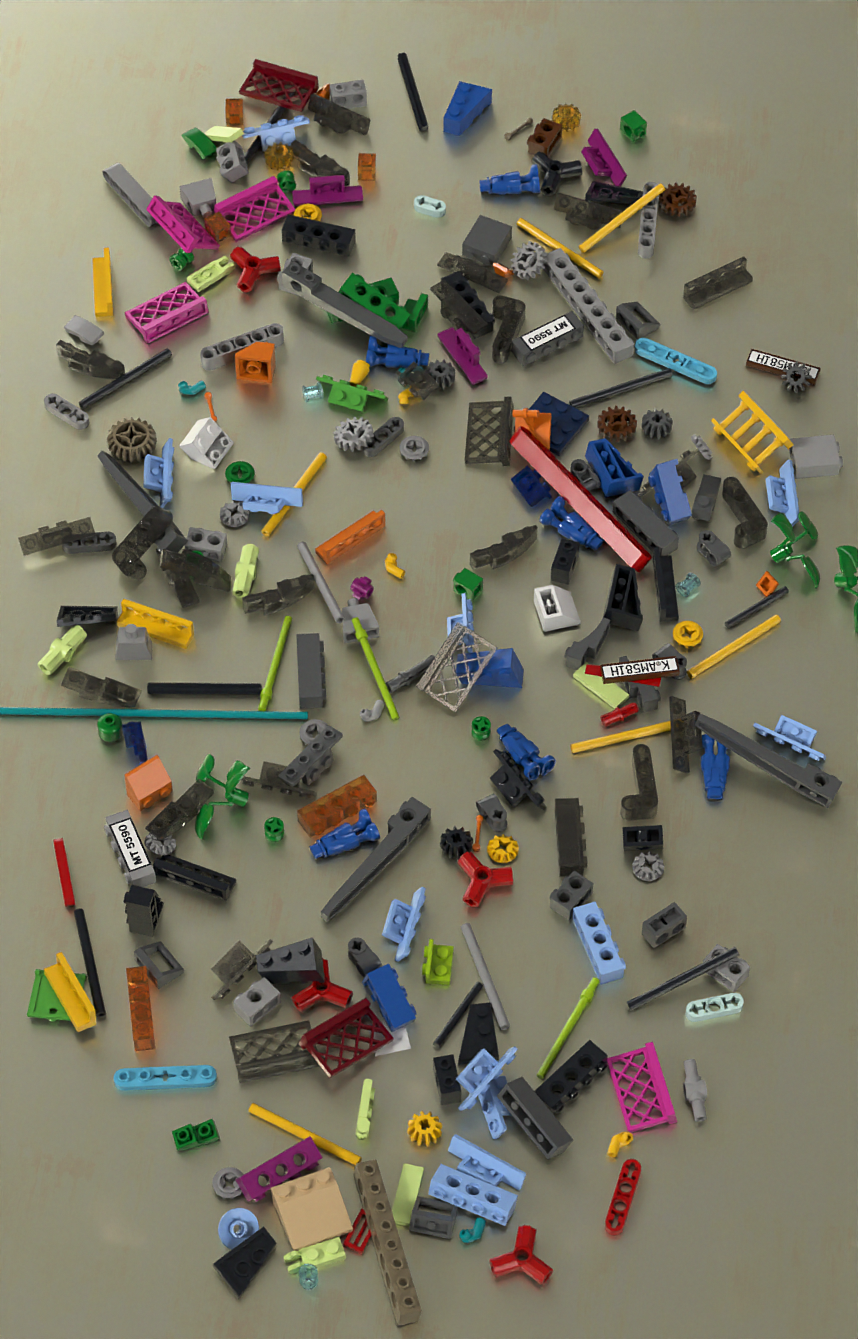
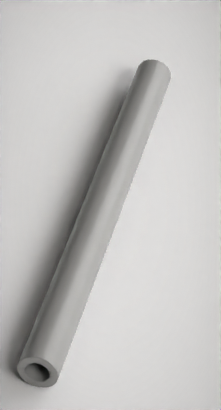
(321, 583)
(485, 976)

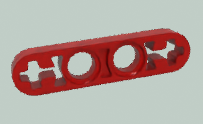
(64, 872)
(625, 1197)

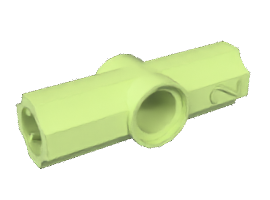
(245, 571)
(62, 649)

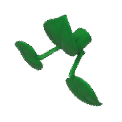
(784, 550)
(848, 563)
(232, 794)

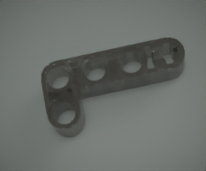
(513, 316)
(156, 522)
(753, 523)
(642, 781)

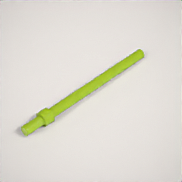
(362, 637)
(266, 692)
(586, 997)

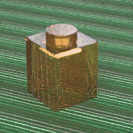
(234, 112)
(366, 167)
(217, 227)

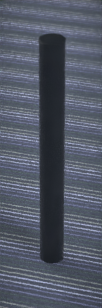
(756, 607)
(457, 1015)

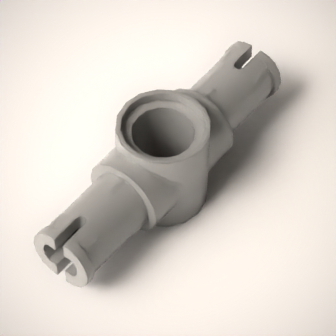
(695, 1090)

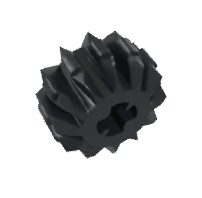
(456, 842)

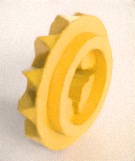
(310, 210)
(691, 628)
(500, 855)

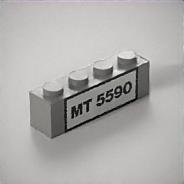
(130, 849)

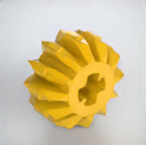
(417, 1126)

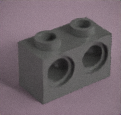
(575, 897)
(664, 925)

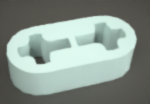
(429, 206)

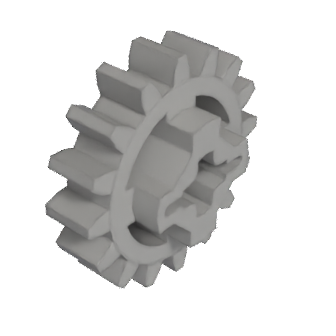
(528, 260)
(353, 434)

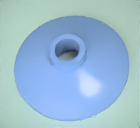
(247, 1225)

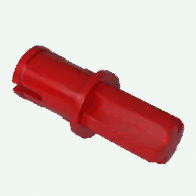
(618, 714)

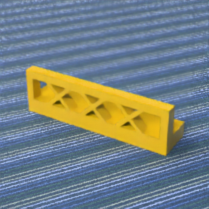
(103, 285)
(157, 628)
(71, 994)

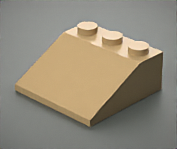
(311, 1209)

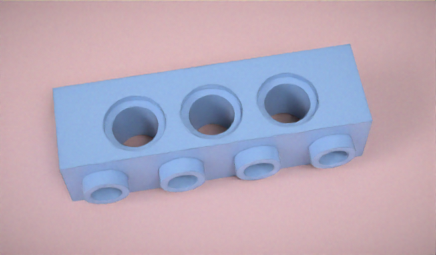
(605, 969)
(473, 1194)

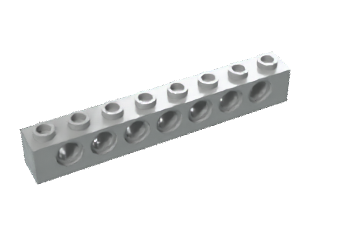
(588, 306)

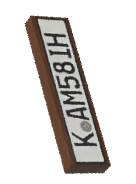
(775, 365)
(639, 670)

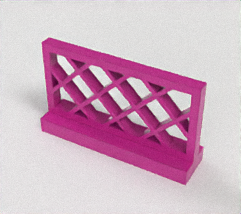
(249, 196)
(181, 225)
(172, 319)
(656, 1078)

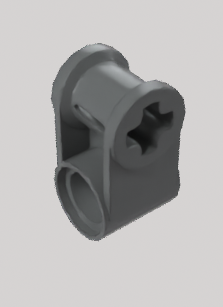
(584, 475)
(712, 548)
(668, 651)
(493, 812)
(363, 956)

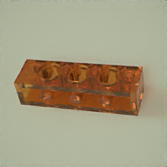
(341, 797)
(140, 1008)

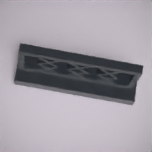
(665, 587)
(194, 879)

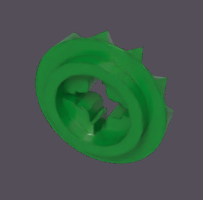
(246, 469)

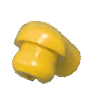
(403, 396)
(391, 566)
(618, 1141)

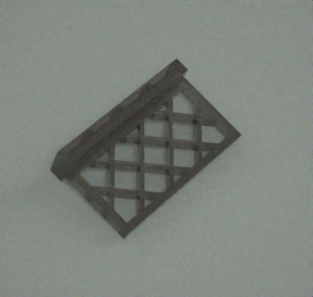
(505, 432)
(444, 655)
(276, 1063)

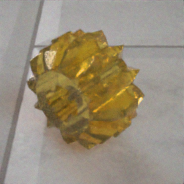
(567, 116)
(279, 156)

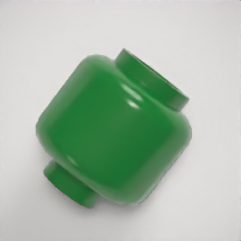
(110, 727)

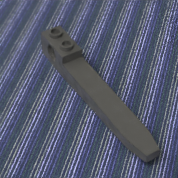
(313, 290)
(172, 537)
(784, 770)
(399, 836)

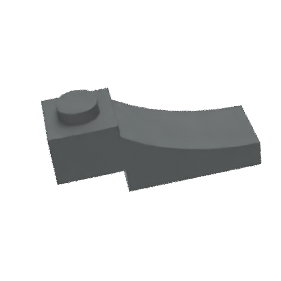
(706, 497)
(588, 646)
(646, 694)

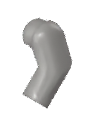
(369, 715)

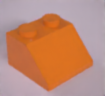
(256, 362)
(148, 783)

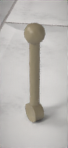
(507, 136)

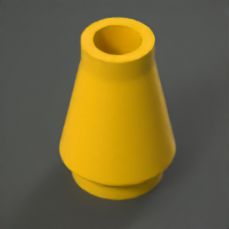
(359, 372)

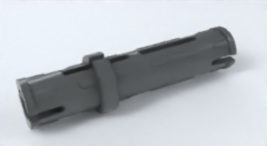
(406, 677)

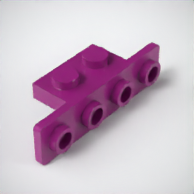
(602, 159)
(327, 190)
(464, 353)

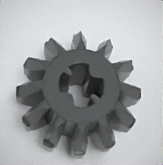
(801, 372)
(442, 373)
(656, 423)

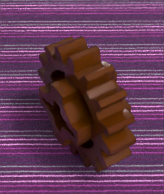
(677, 199)
(617, 424)

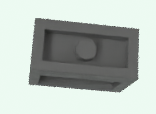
(631, 323)
(159, 979)
(430, 1222)

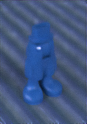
(512, 183)
(395, 356)
(572, 526)
(523, 751)
(714, 768)
(345, 838)

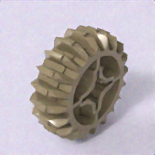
(121, 435)

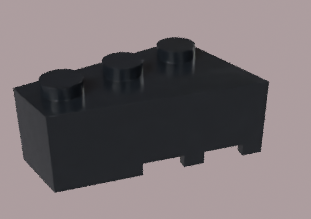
(622, 599)
(142, 910)
(292, 963)

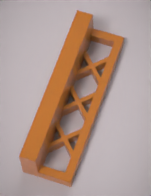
(351, 536)

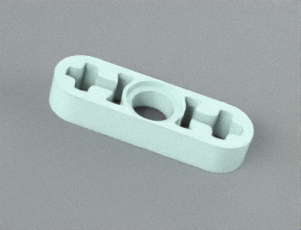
(727, 998)

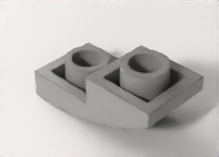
(84, 329)

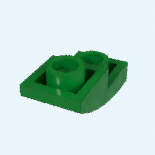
(199, 141)
(195, 1136)

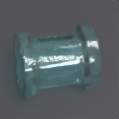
(312, 392)
(688, 584)
(308, 1283)

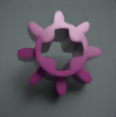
(362, 588)

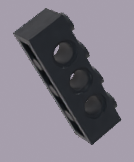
(318, 235)
(461, 286)
(588, 1055)

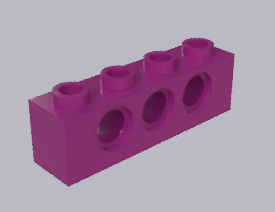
(305, 1149)

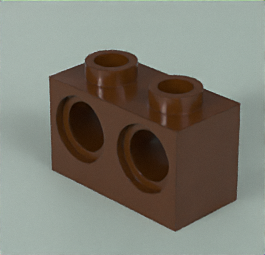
(544, 137)

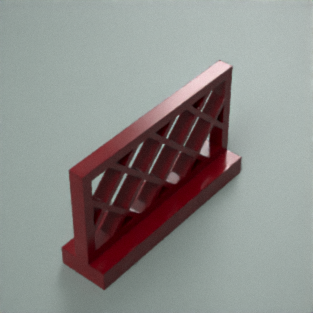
(283, 76)
(334, 1026)

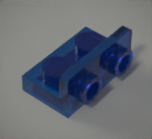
(530, 486)
(135, 738)

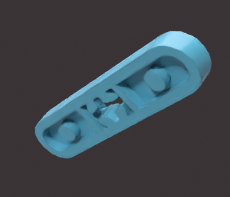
(665, 357)
(144, 1078)

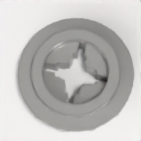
(407, 445)
(702, 447)
(236, 520)
(308, 729)
(155, 846)
(644, 872)
(219, 1183)

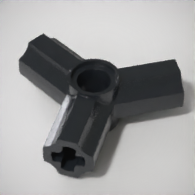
(555, 171)

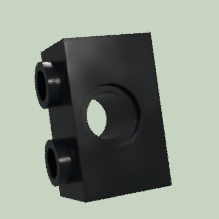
(565, 561)
(643, 837)
(445, 1077)

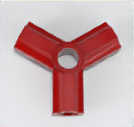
(252, 267)
(478, 887)
(332, 993)
(524, 1246)

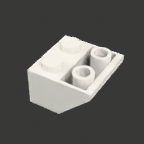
(206, 443)
(555, 608)

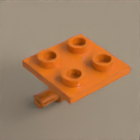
(537, 423)

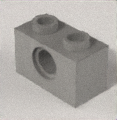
(254, 1011)

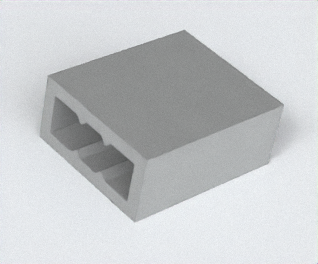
(815, 456)

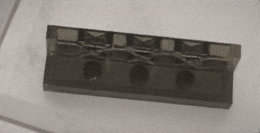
(717, 284)

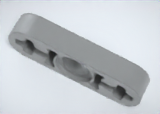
(68, 418)

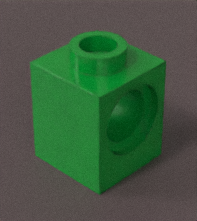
(633, 125)
(468, 583)

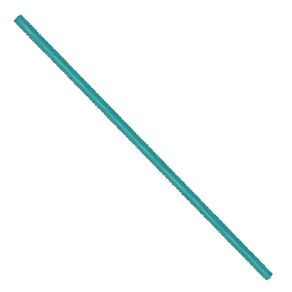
(154, 713)

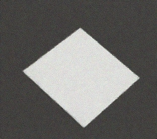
(399, 1042)

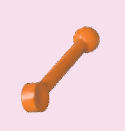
(208, 396)
(476, 847)

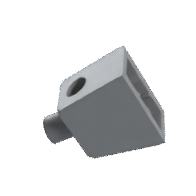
(199, 197)
(366, 619)
(133, 643)

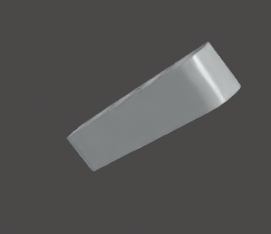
(129, 191)
(648, 224)
(224, 351)

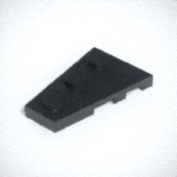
(610, 193)
(86, 614)
(478, 1033)
(245, 1260)

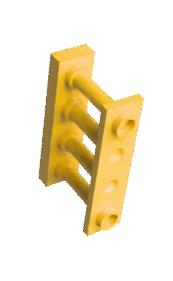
(768, 428)

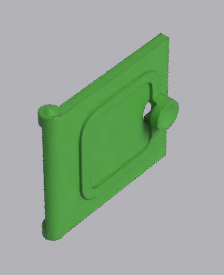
(44, 998)

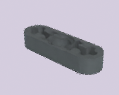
(384, 429)
(95, 547)

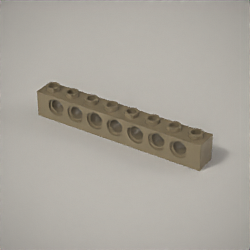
(387, 1243)

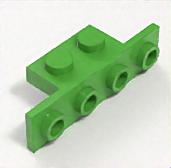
(349, 396)

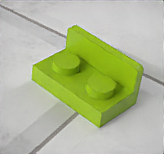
(438, 963)

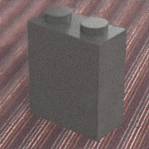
(486, 240)

